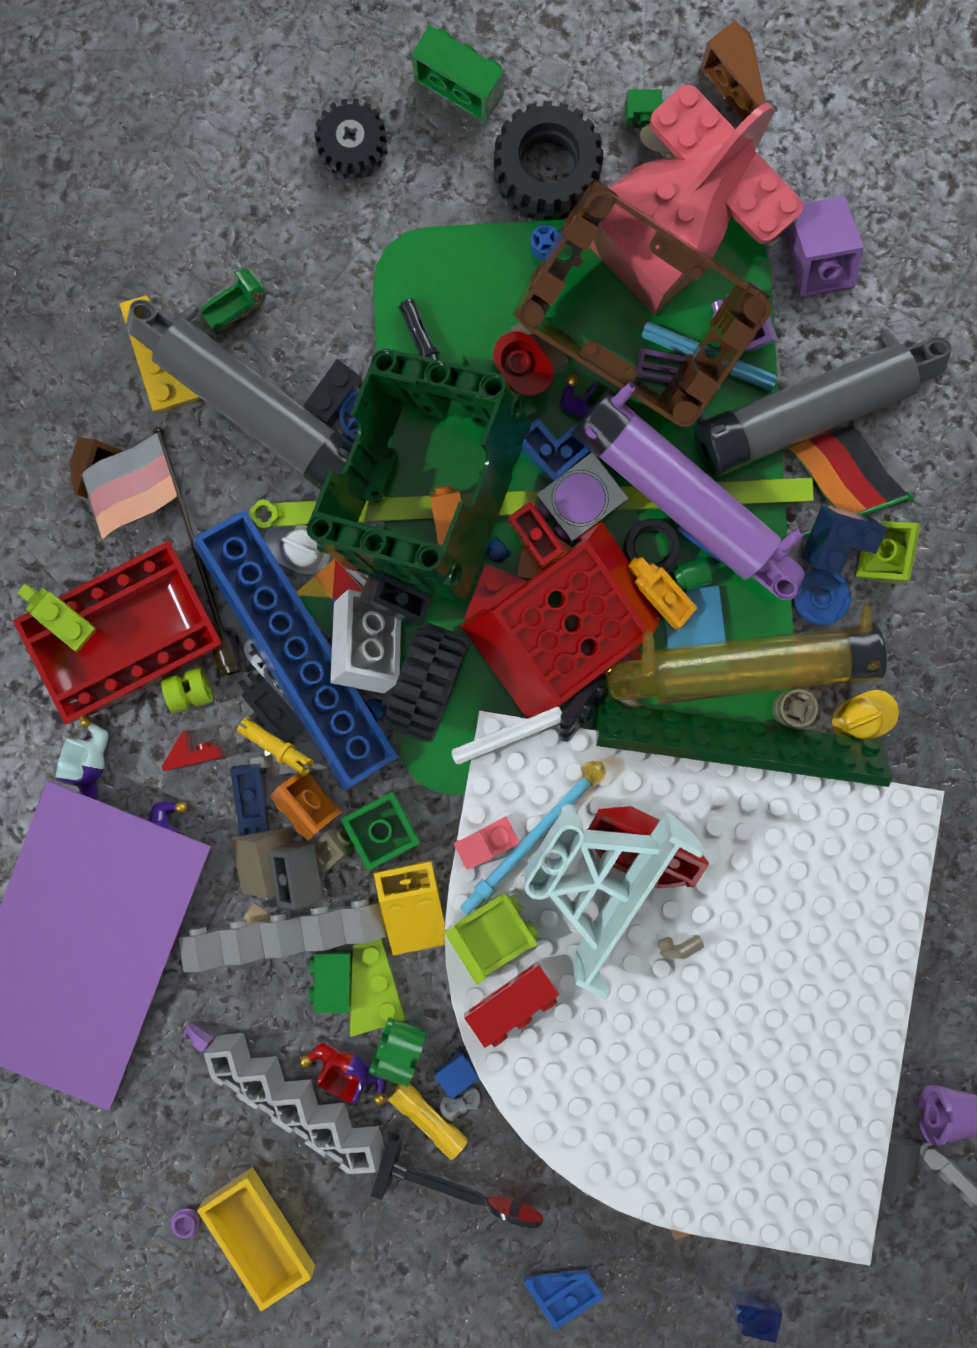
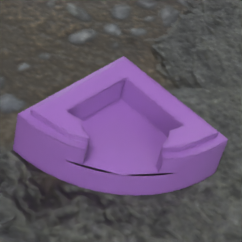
(200, 1038)

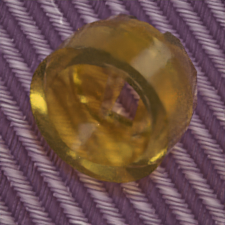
(594, 771)

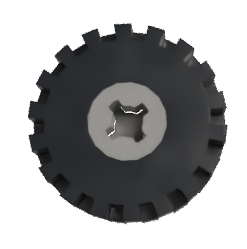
(346, 152)

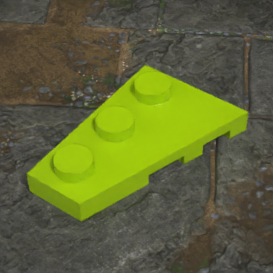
(372, 989)

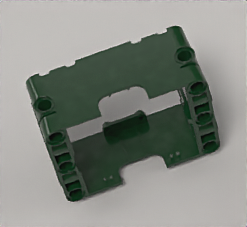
(431, 384)

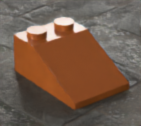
(734, 69)

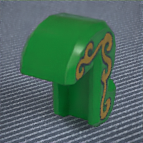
(234, 302)

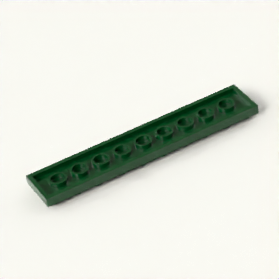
(742, 743)

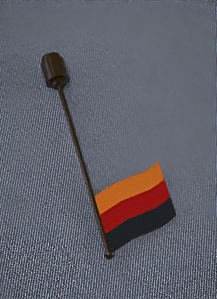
(136, 486)

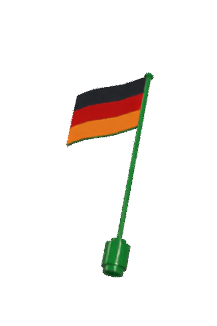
(845, 475)

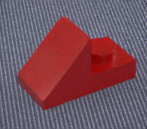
(184, 755)

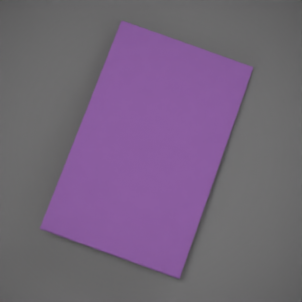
(87, 939)

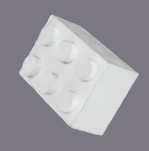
(364, 645)

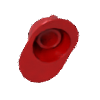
(523, 363)

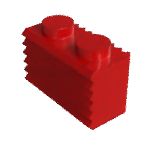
(536, 535)

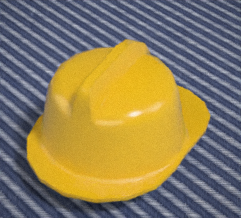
(866, 715)

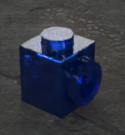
(758, 1318)

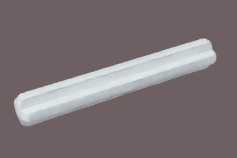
(506, 735)

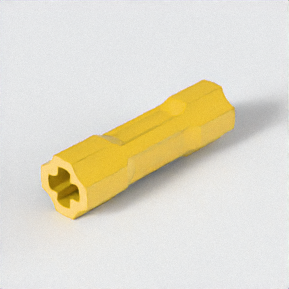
(443, 1134)

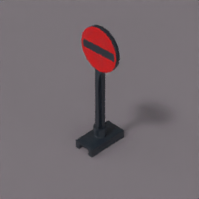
(502, 1207)

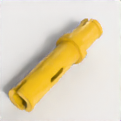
(284, 752)

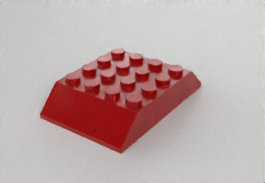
(145, 631)

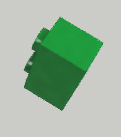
(331, 981)

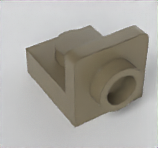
(333, 847)

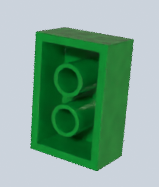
(458, 73)

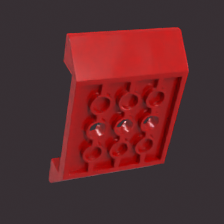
(528, 638)

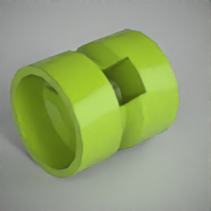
(179, 697)

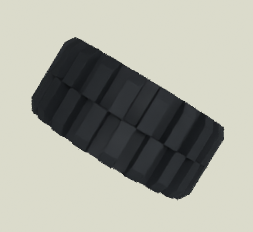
(538, 126)
(426, 682)

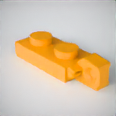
(662, 592)

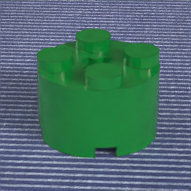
(398, 1052)

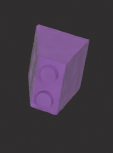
(825, 247)

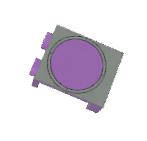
(580, 498)

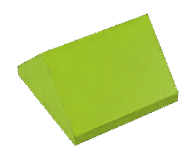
(894, 556)

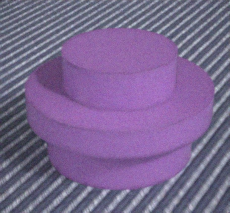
(185, 1223)

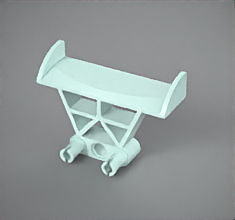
(545, 878)

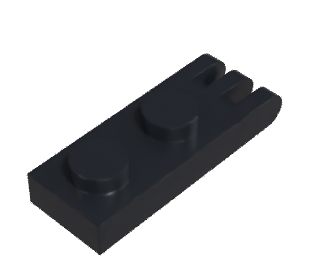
(582, 707)

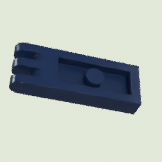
(249, 798)

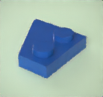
(563, 1294)

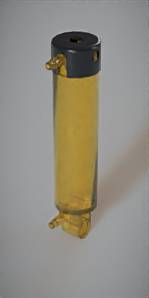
(753, 664)

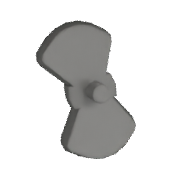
(470, 1101)

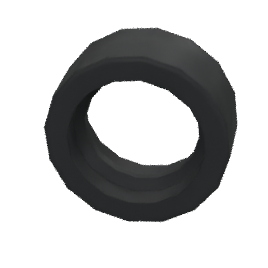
(658, 525)

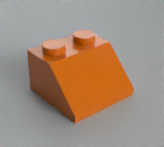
(305, 804)

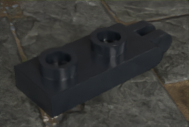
(271, 708)

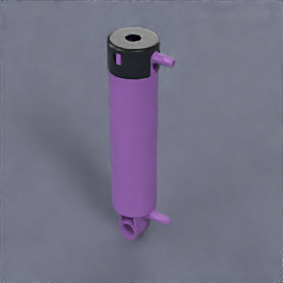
(688, 494)

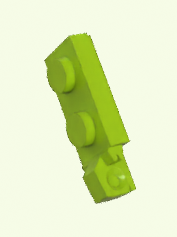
(57, 617)

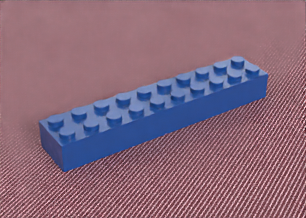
(293, 649)

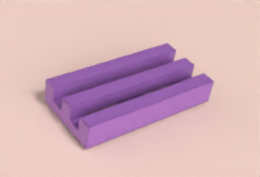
(663, 379)

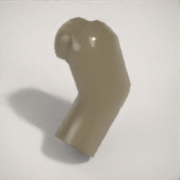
(679, 951)

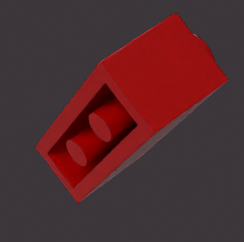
(512, 1005)

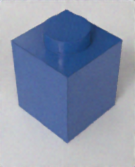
(456, 1074)

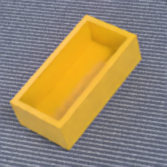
(256, 1239)

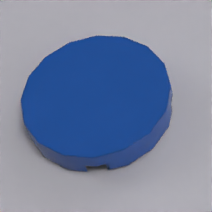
(822, 598)

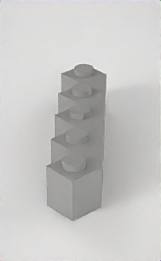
(282, 936)
(294, 1105)

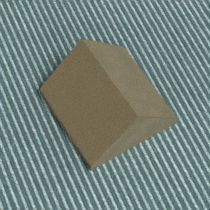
(254, 862)

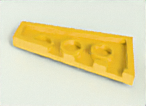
(162, 389)

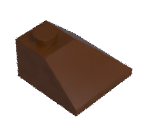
(86, 454)

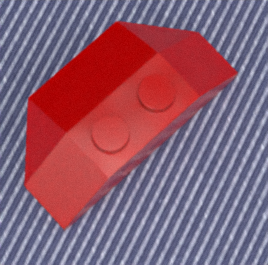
(683, 869)

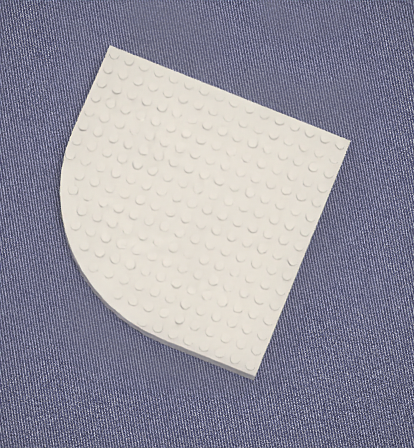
(767, 1067)

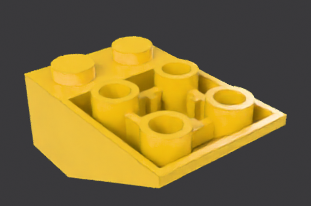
(411, 906)

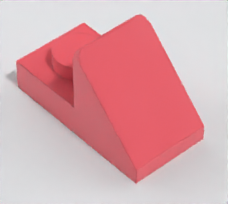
(486, 843)

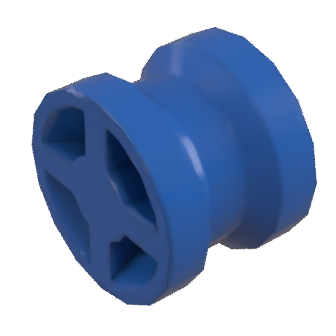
(546, 236)

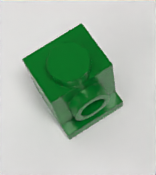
(641, 105)

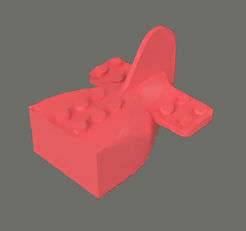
(693, 194)

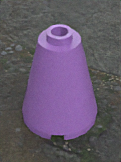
(947, 1115)

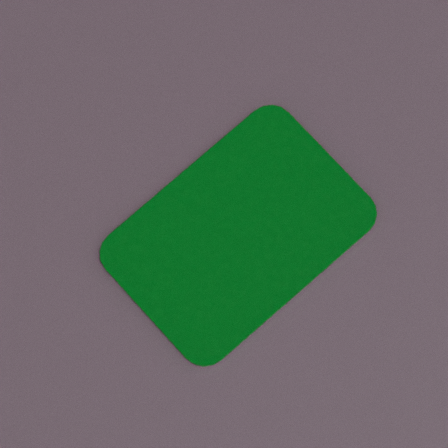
(466, 292)

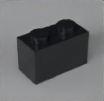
(333, 392)
(395, 598)

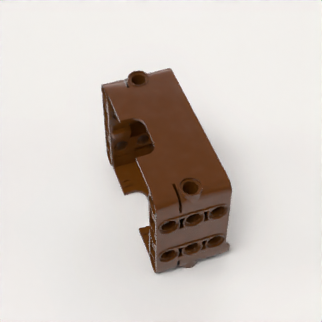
(700, 374)

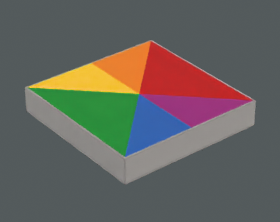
(323, 590)

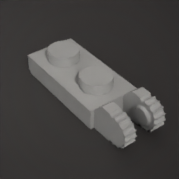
(949, 1172)

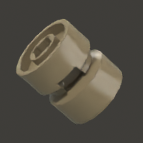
(795, 708)

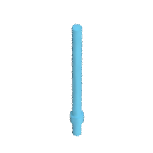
(485, 888)

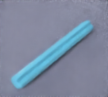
(686, 346)

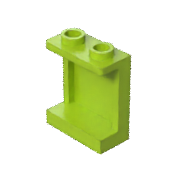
(491, 936)

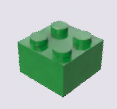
(381, 830)

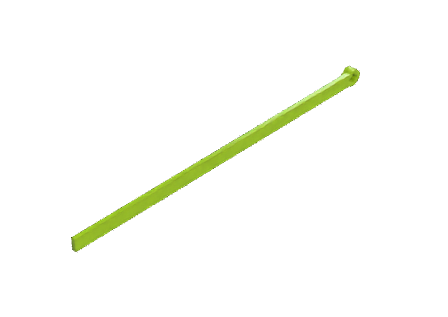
(421, 509)

